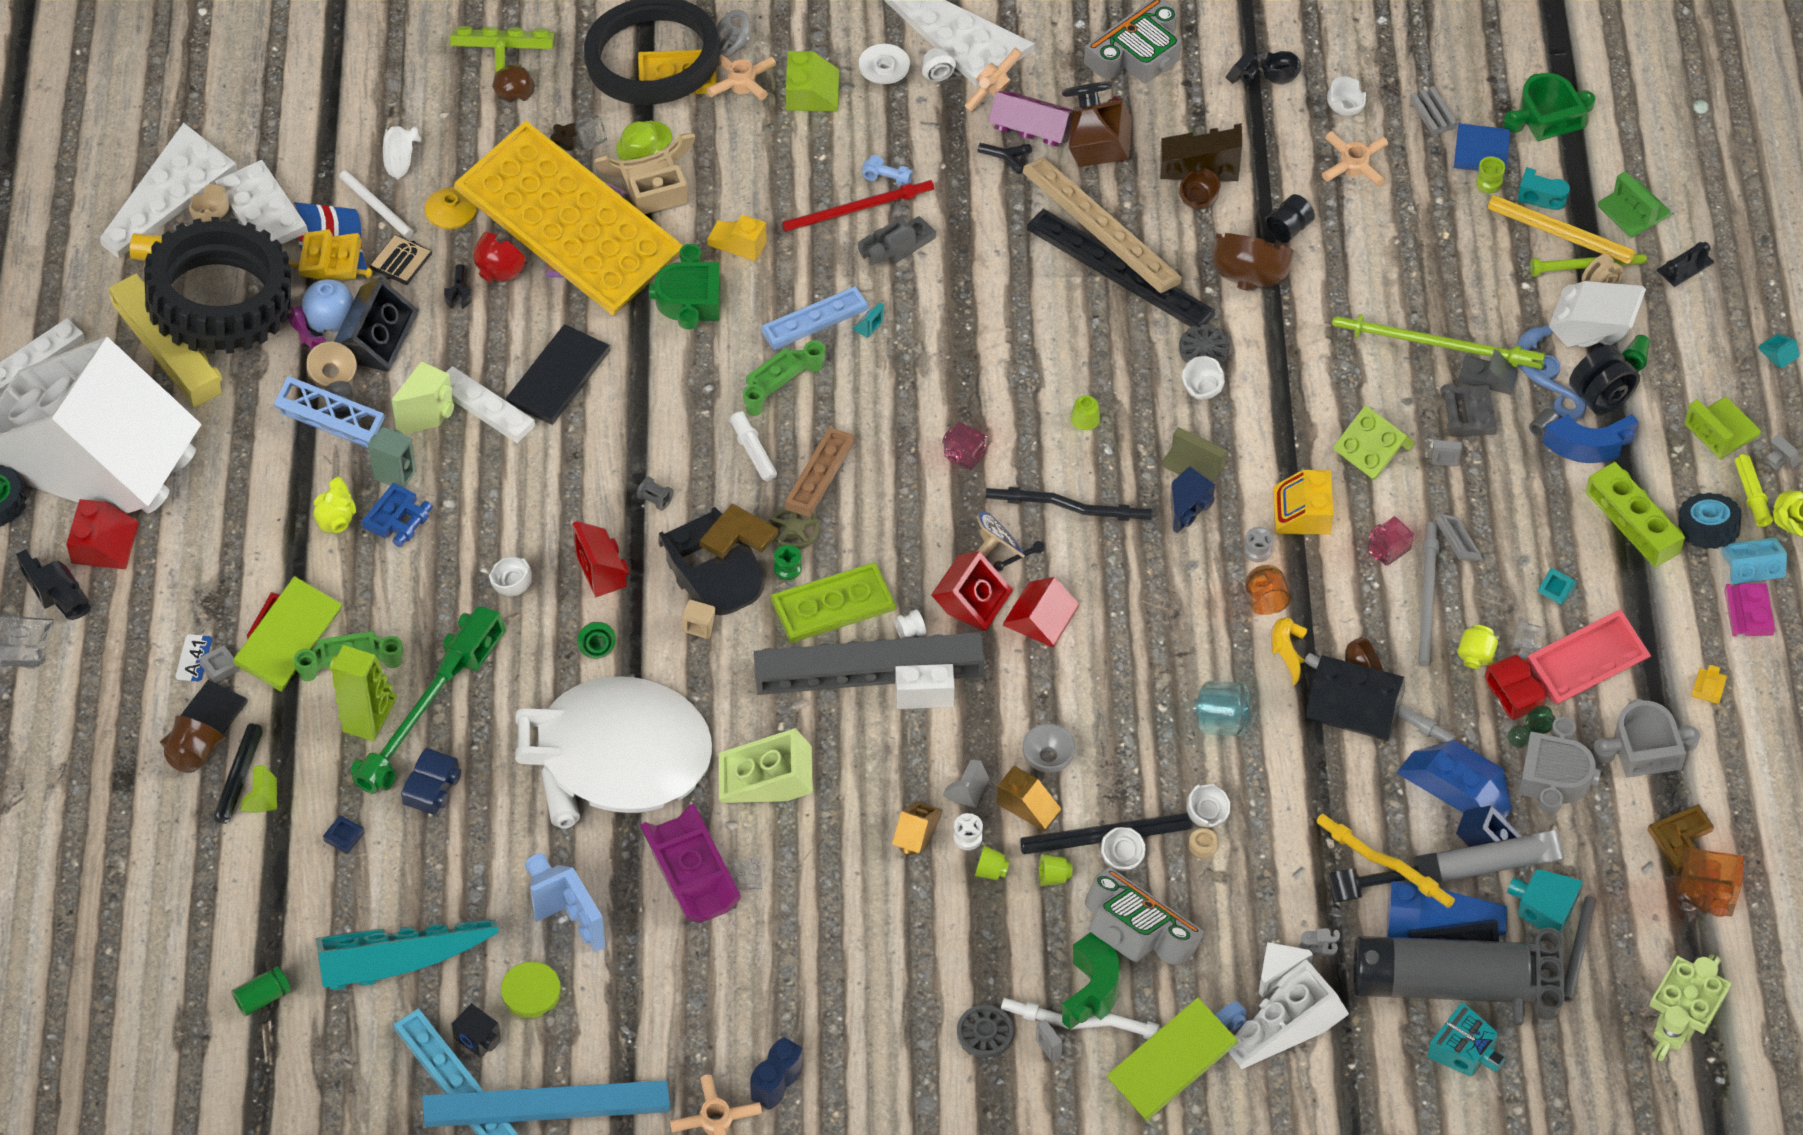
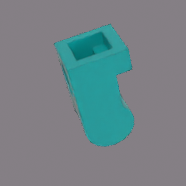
(1542, 191)

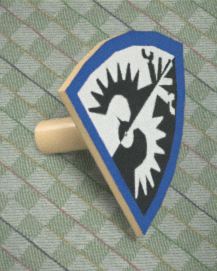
(993, 533)

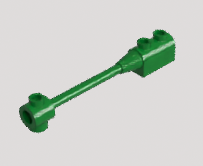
(467, 649)

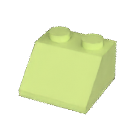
(423, 400)

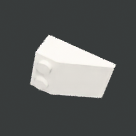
(1595, 311)

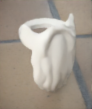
(398, 149)

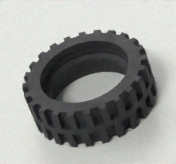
(217, 244)

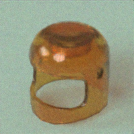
(1269, 581)

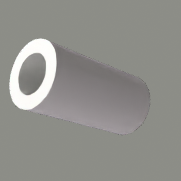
(561, 805)

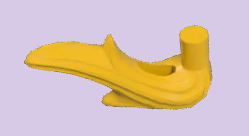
(1282, 644)

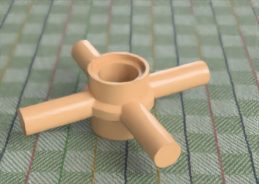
(741, 77)
(993, 79)
(1355, 159)
(712, 1107)

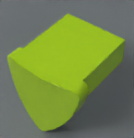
(264, 792)

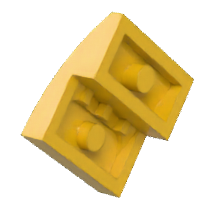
(329, 255)

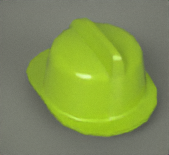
(643, 139)

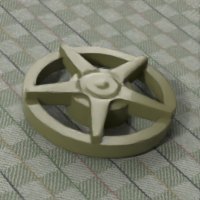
(794, 529)

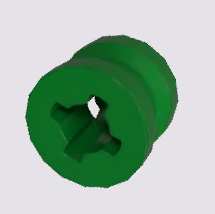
(782, 567)

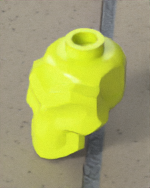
(334, 508)
(1789, 512)

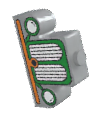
(1139, 43)
(1138, 921)

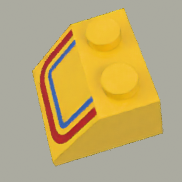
(1304, 503)

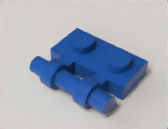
(389, 511)

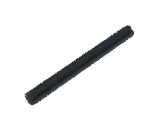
(1095, 834)

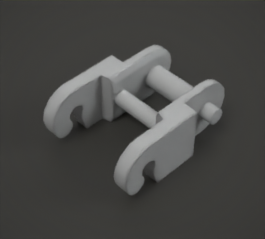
(1318, 941)

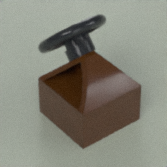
(1098, 129)

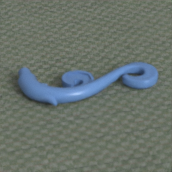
(1552, 369)

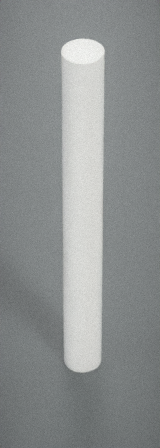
(376, 204)

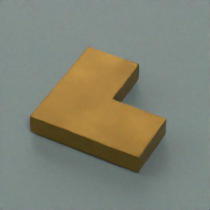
(737, 525)
(1678, 832)

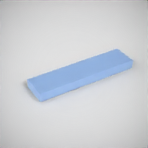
(814, 318)

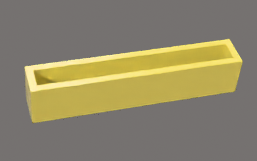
(184, 367)

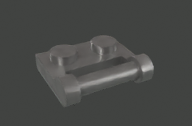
(1477, 410)

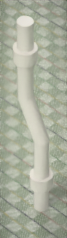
(1032, 1013)

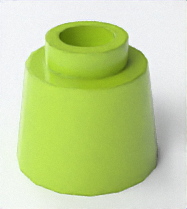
(1085, 413)
(991, 864)
(1054, 870)

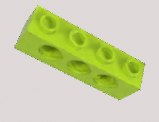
(1635, 514)

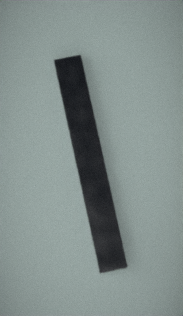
(1106, 262)

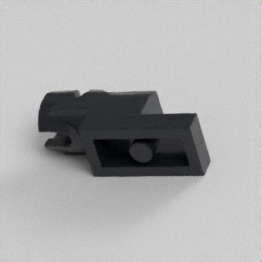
(54, 586)

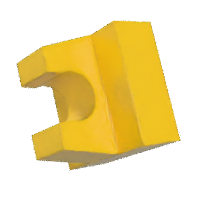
(1709, 684)

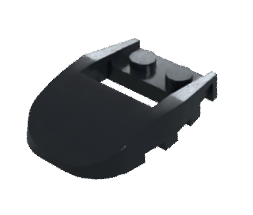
(719, 582)

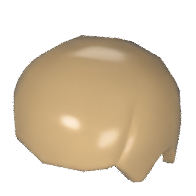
(210, 203)

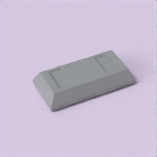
(1458, 538)

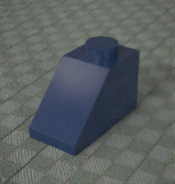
(1484, 826)

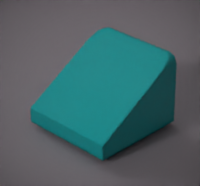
(870, 321)
(1780, 350)
(1557, 586)

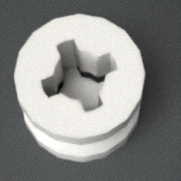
(910, 625)
(967, 824)

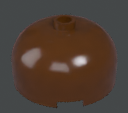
(1251, 261)

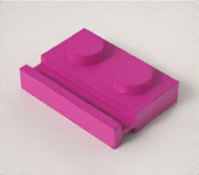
(1749, 609)

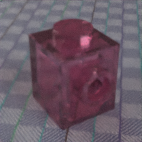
(964, 445)
(1390, 541)

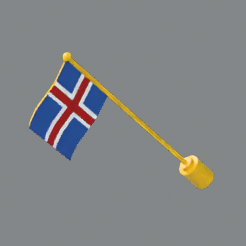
(316, 217)

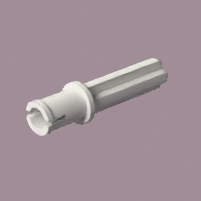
(748, 438)

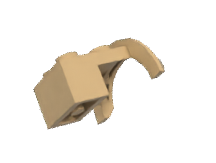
(654, 179)

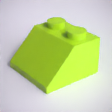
(811, 83)

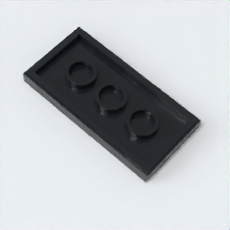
(558, 374)

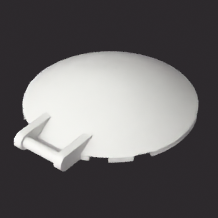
(619, 743)

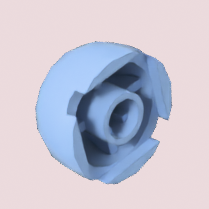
(326, 305)

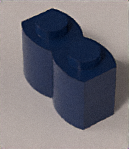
(430, 781)
(776, 1073)

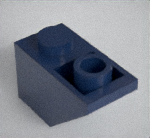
(1190, 496)

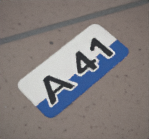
(189, 664)

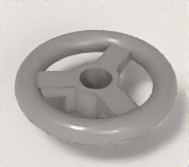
(735, 36)

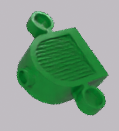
(1550, 107)
(688, 289)

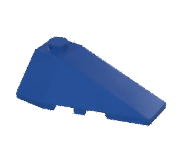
(1413, 910)

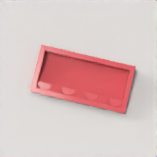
(1587, 657)

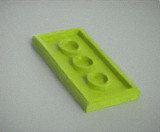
(832, 602)
(290, 625)
(1172, 1059)

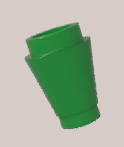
(1637, 352)

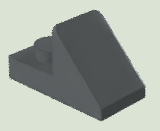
(1496, 373)

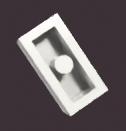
(924, 686)

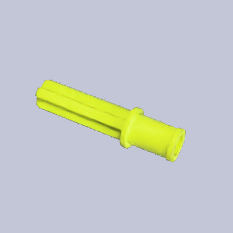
(1755, 498)

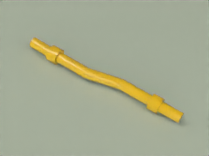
(1425, 884)

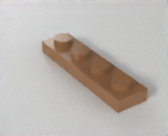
(819, 472)

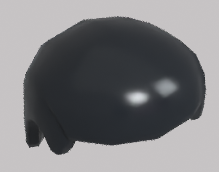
(1281, 67)

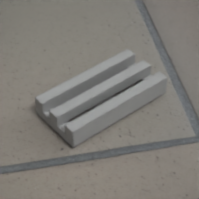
(1437, 109)

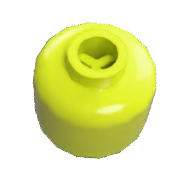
(1477, 646)

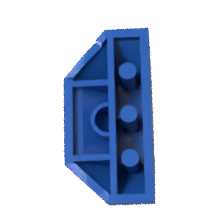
(1458, 777)

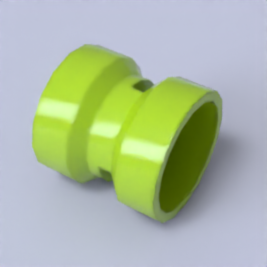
(1490, 174)

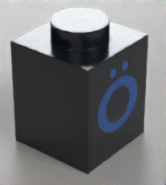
(476, 1031)

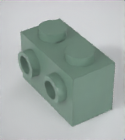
(392, 457)

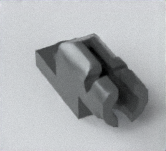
(896, 240)

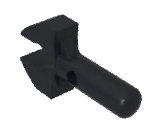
(458, 288)

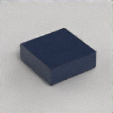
(343, 834)

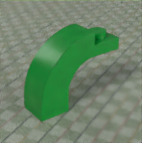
(1099, 996)

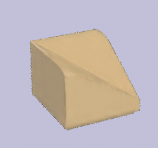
(698, 619)

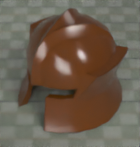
(190, 744)

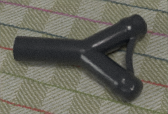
(1007, 155)

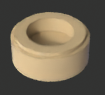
(1203, 843)

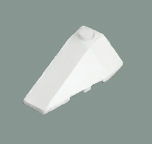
(1294, 1013)

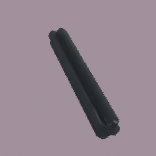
(238, 773)

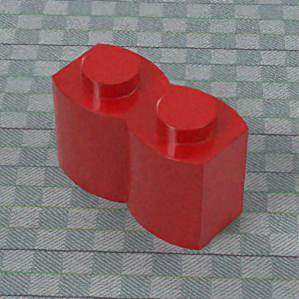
(1514, 686)

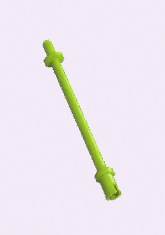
(1515, 356)

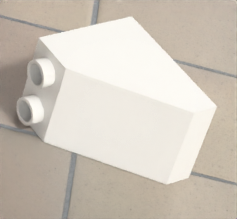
(94, 429)

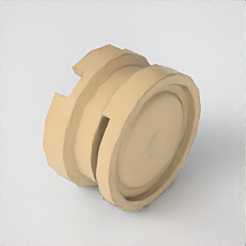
(1603, 270)

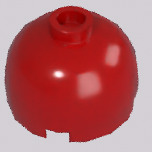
(497, 259)

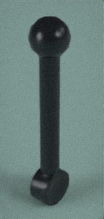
(1038, 547)

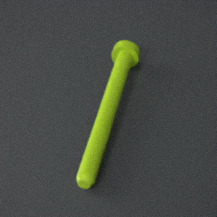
(1537, 266)

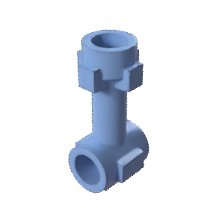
(875, 167)

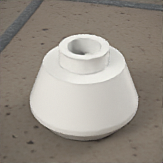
(937, 65)

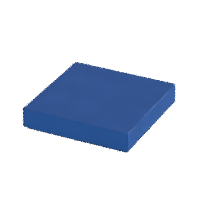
(1479, 142)

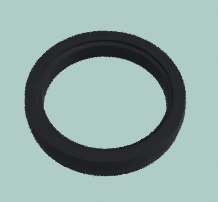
(659, 90)

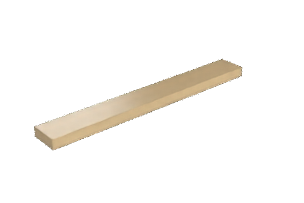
(1102, 225)

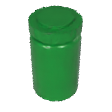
(261, 991)

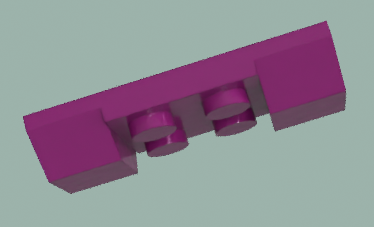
(692, 866)

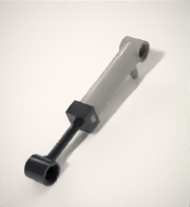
(1457, 863)

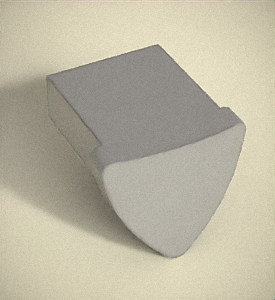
(971, 786)

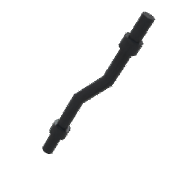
(1122, 512)

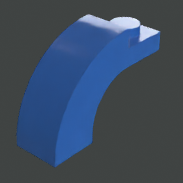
(1589, 444)

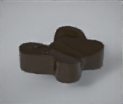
(563, 136)

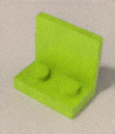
(1721, 426)
(1371, 442)

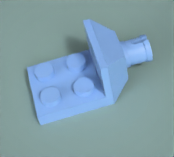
(562, 889)

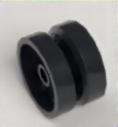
(1604, 379)

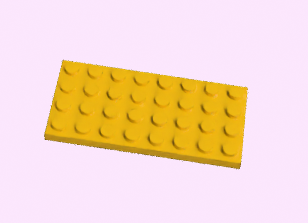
(568, 217)

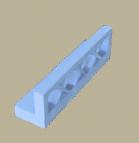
(325, 422)

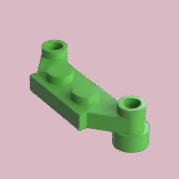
(778, 372)
(310, 662)

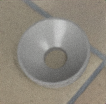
(1048, 738)

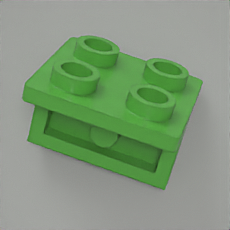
(1633, 206)

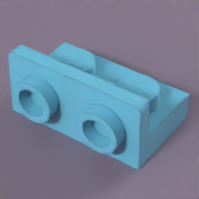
(1755, 560)

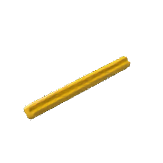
(1561, 229)

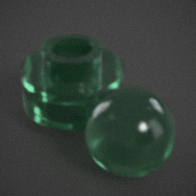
(1537, 720)

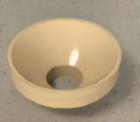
(334, 355)

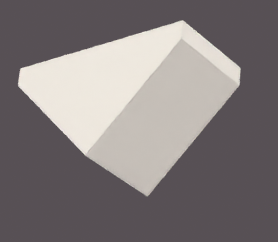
(1278, 962)

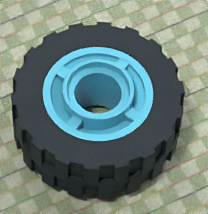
(1710, 520)

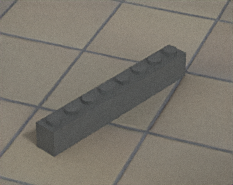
(863, 662)

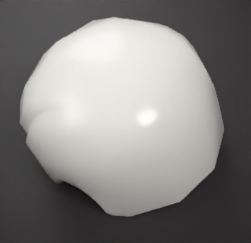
(1345, 96)
(1203, 377)
(511, 576)
(1208, 806)
(1122, 849)

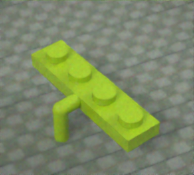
(513, 38)

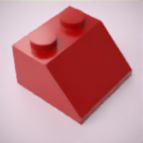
(101, 535)
(599, 559)
(972, 590)

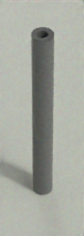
(1578, 948)

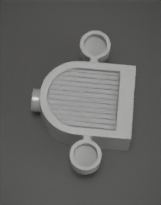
(1647, 740)
(1557, 767)

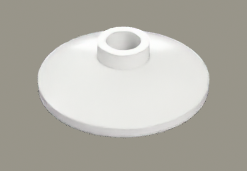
(884, 63)

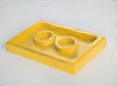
(668, 63)

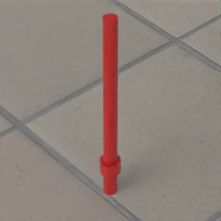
(905, 192)

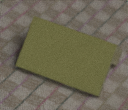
(1194, 452)

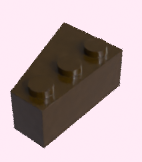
(1214, 151)

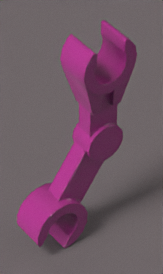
(298, 322)

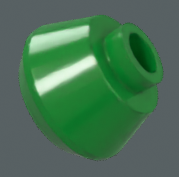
(596, 640)

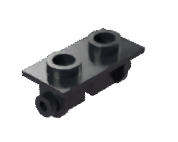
(1686, 264)

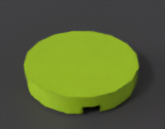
(530, 989)

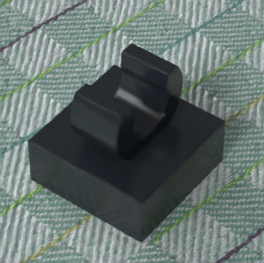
(1243, 69)

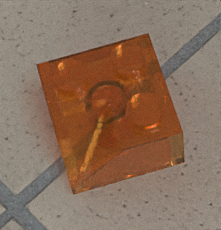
(1710, 880)

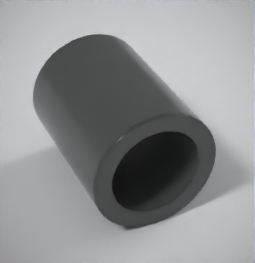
(1539, 424)

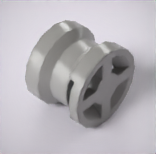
(1258, 544)

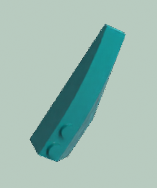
(378, 955)

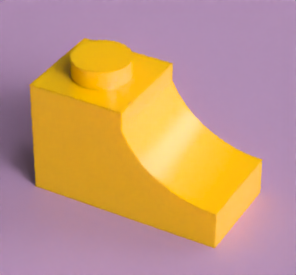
(740, 237)

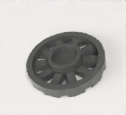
(1204, 345)
(984, 1031)

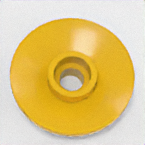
(449, 209)

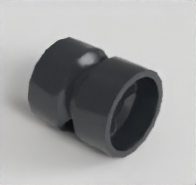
(1289, 218)

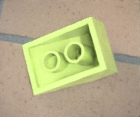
(767, 770)

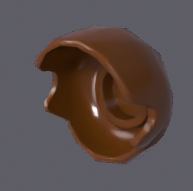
(513, 83)
(1200, 189)
(1362, 653)

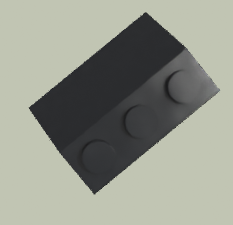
(377, 325)
(1355, 697)

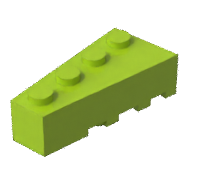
(361, 692)

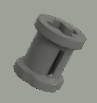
(655, 493)

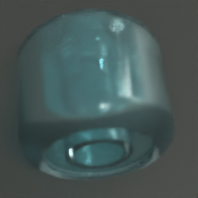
(1222, 708)

